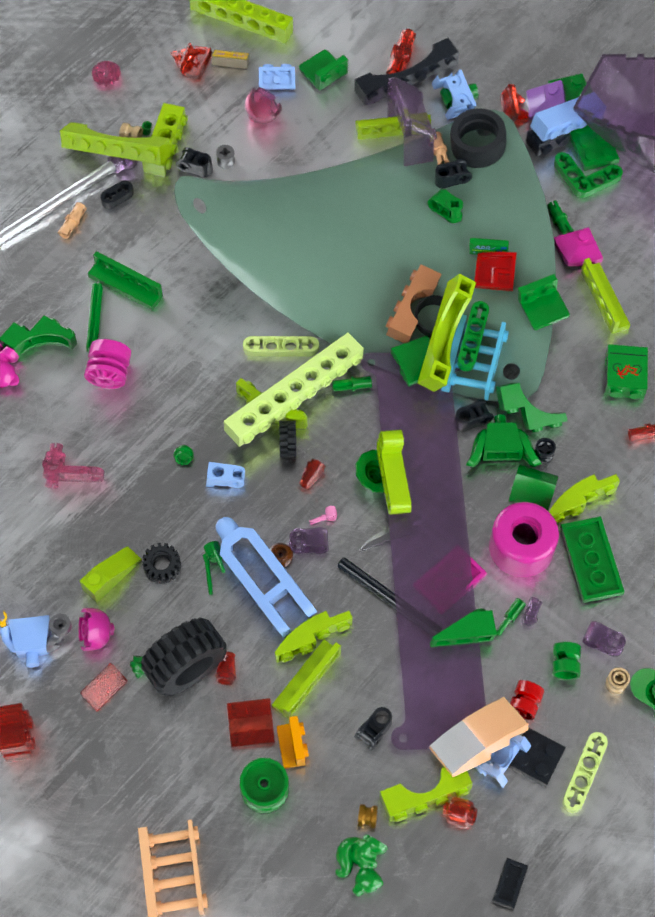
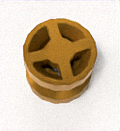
(367, 816)

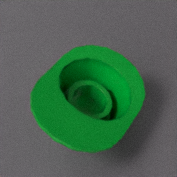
(644, 686)

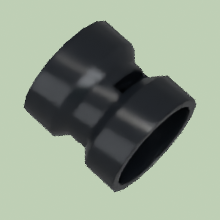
(545, 446)

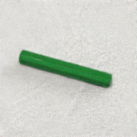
(94, 314)

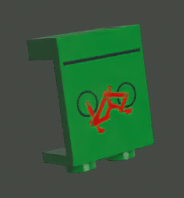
(626, 371)

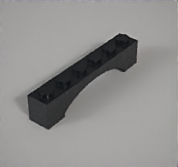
(375, 87)

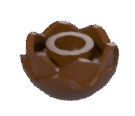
(285, 550)

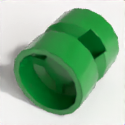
(567, 657)

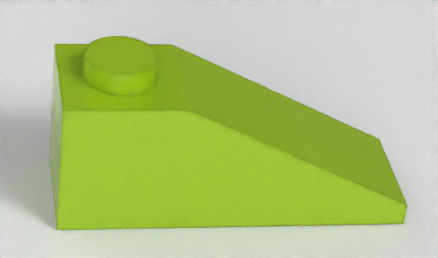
(109, 573)

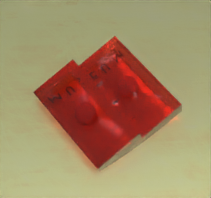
(250, 722)

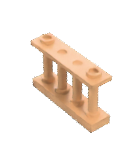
(150, 863)

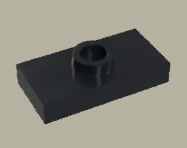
(510, 883)

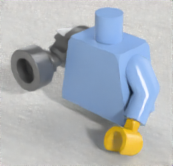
(33, 635)

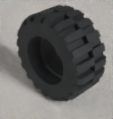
(183, 656)

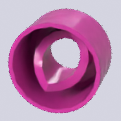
(518, 558)

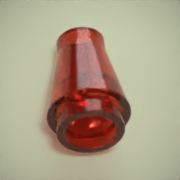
(312, 472)
(226, 670)

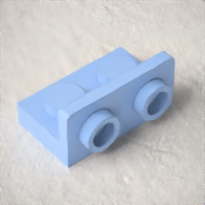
(277, 77)

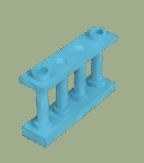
(488, 386)

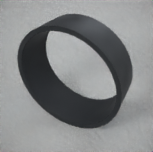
(429, 300)

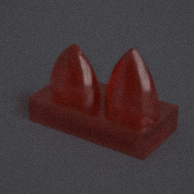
(510, 104)

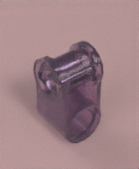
(311, 540)
(602, 638)

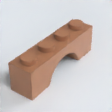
(404, 323)

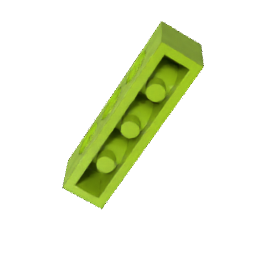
(168, 125)

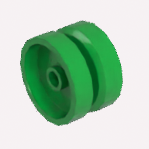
(264, 798)

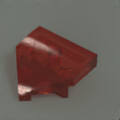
(192, 60)

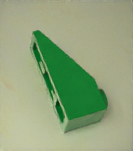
(472, 628)

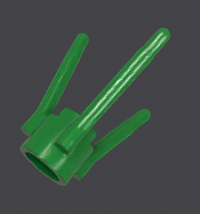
(212, 554)

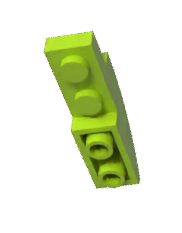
(249, 392)
(575, 498)
(304, 636)

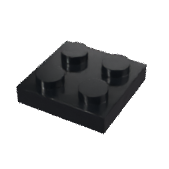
(540, 759)

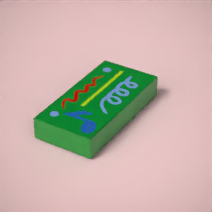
(480, 245)

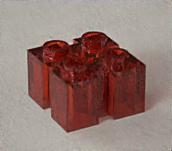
(15, 733)

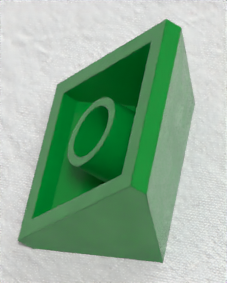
(533, 487)

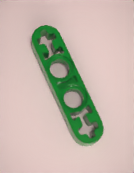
(471, 335)

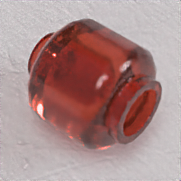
(460, 812)

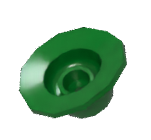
(369, 471)

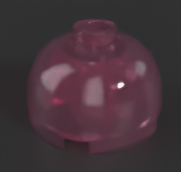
(261, 106)

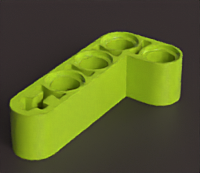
(393, 471)

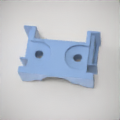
(460, 91)
(502, 758)

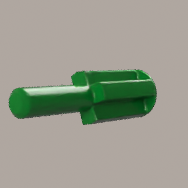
(511, 614)

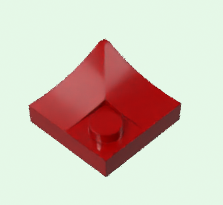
(495, 270)

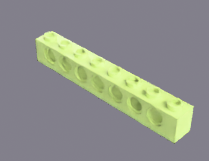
(282, 390)

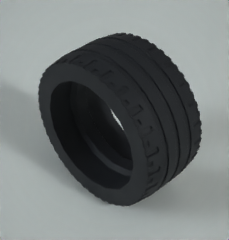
(478, 120)

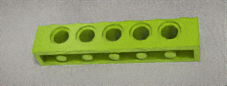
(248, 17)

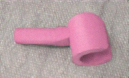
(331, 515)

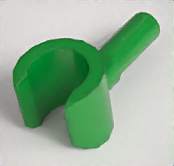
(146, 128)

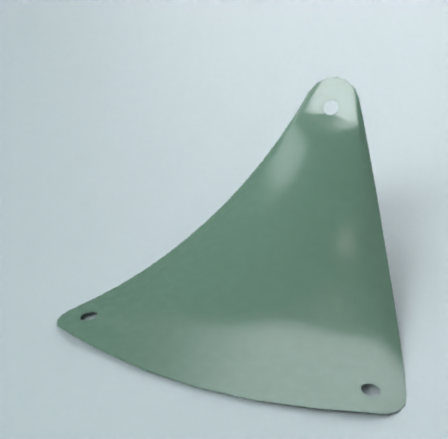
(346, 238)

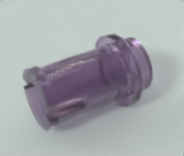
(529, 617)

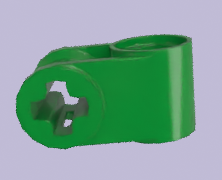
(446, 206)

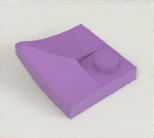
(545, 97)

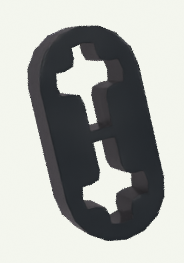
(117, 194)

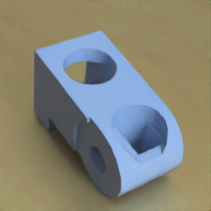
(225, 475)

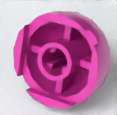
(94, 629)

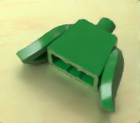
(502, 443)

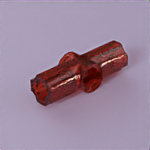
(401, 51)

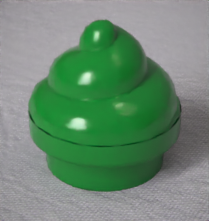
(183, 454)
(135, 664)

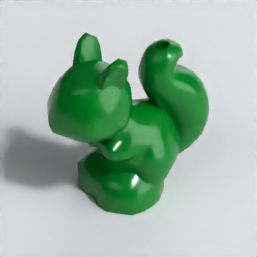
(364, 854)

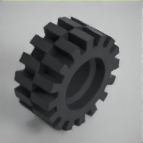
(287, 438)
(161, 551)

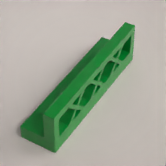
(125, 281)

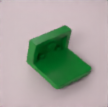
(324, 69)

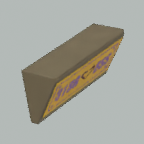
(230, 59)

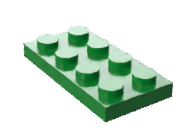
(592, 559)

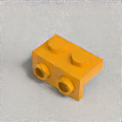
(290, 741)

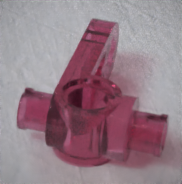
(64, 473)

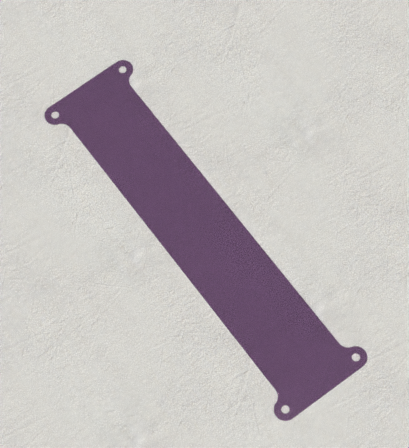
(429, 559)

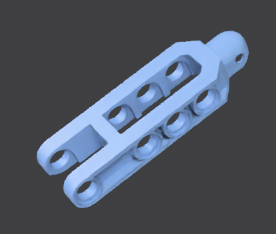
(230, 534)

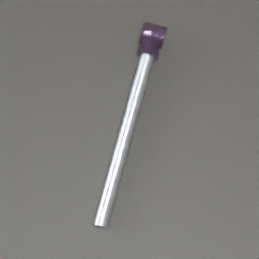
(114, 164)

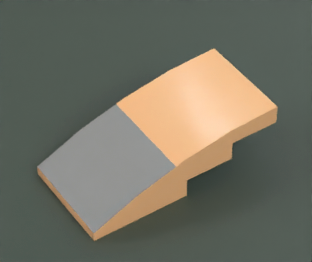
(478, 736)

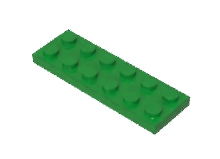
(589, 146)

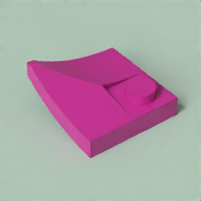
(578, 246)

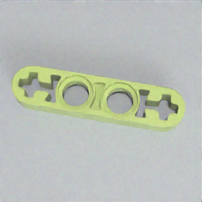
(281, 342)
(583, 771)

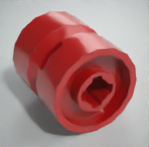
(526, 698)

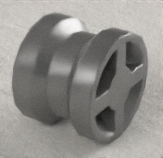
(225, 156)

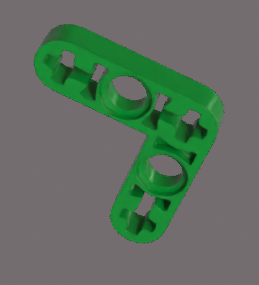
(586, 181)

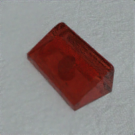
(103, 686)

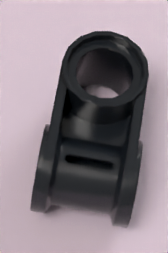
(195, 162)
(452, 173)
(476, 415)
(373, 731)

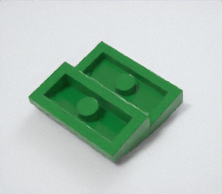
(410, 358)

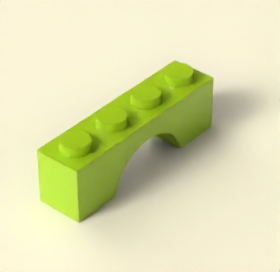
(400, 801)

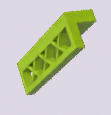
(379, 127)
(604, 296)
(306, 678)

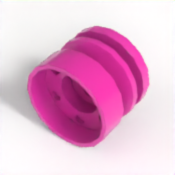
(107, 363)

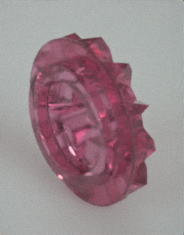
(99, 71)

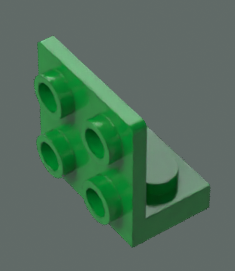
(542, 302)

